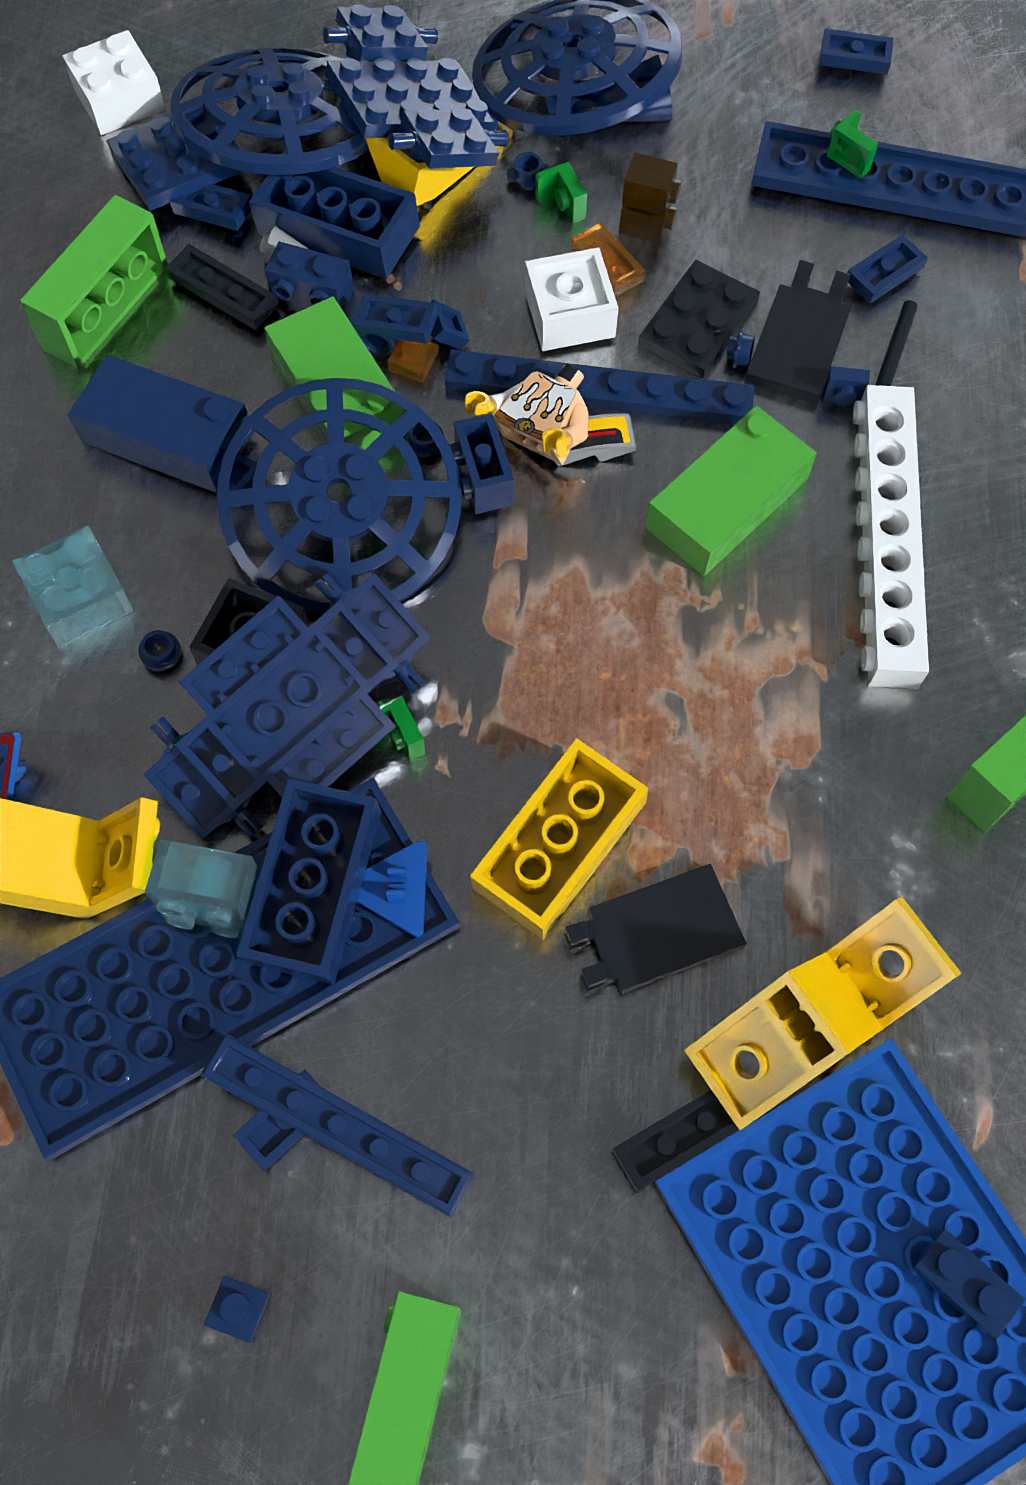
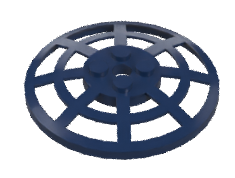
(575, 50)
(270, 95)
(346, 519)

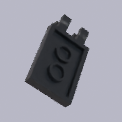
(800, 337)
(657, 931)

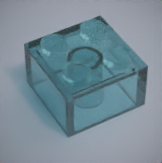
(73, 586)
(202, 887)

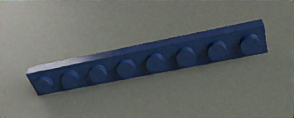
(608, 387)

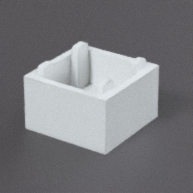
(571, 299)

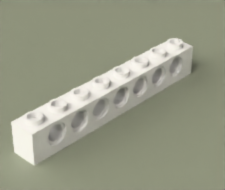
(889, 664)

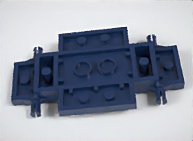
(401, 96)
(286, 703)

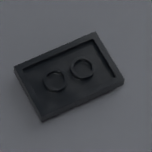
(698, 318)

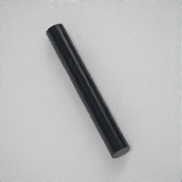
(897, 343)

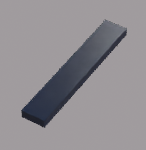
(337, 1124)

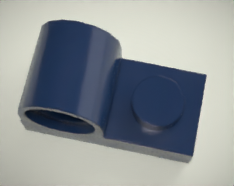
(387, 319)

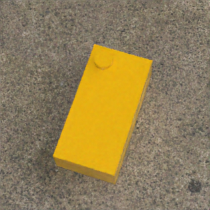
(559, 838)

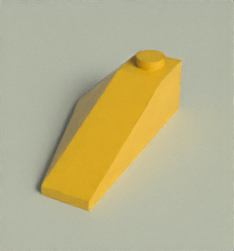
(413, 175)

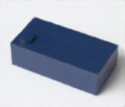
(339, 216)
(158, 421)
(310, 881)

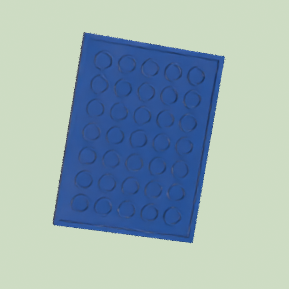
(813, 1252)

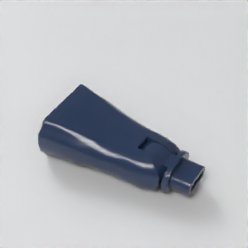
(657, 112)

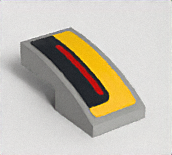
(607, 438)

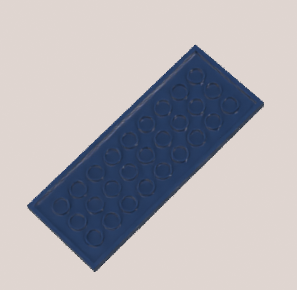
(147, 1003)

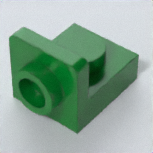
(850, 146)
(564, 186)
(406, 732)

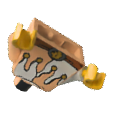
(538, 412)

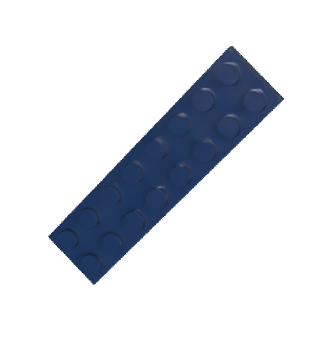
(898, 182)

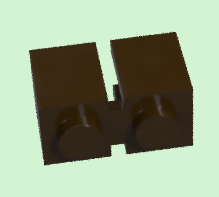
(648, 198)

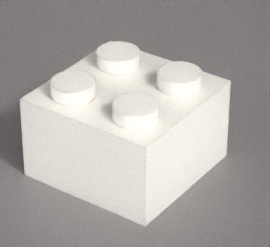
(114, 82)

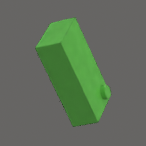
(95, 281)
(325, 345)
(729, 490)
(994, 779)
(405, 1391)

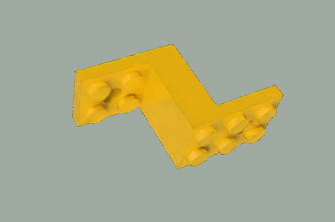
(74, 861)
(820, 1012)

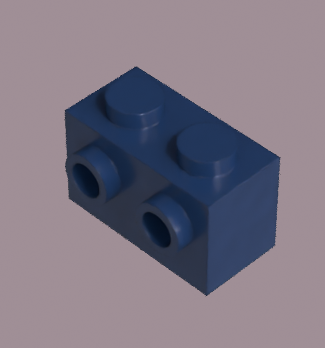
(308, 277)
(483, 463)

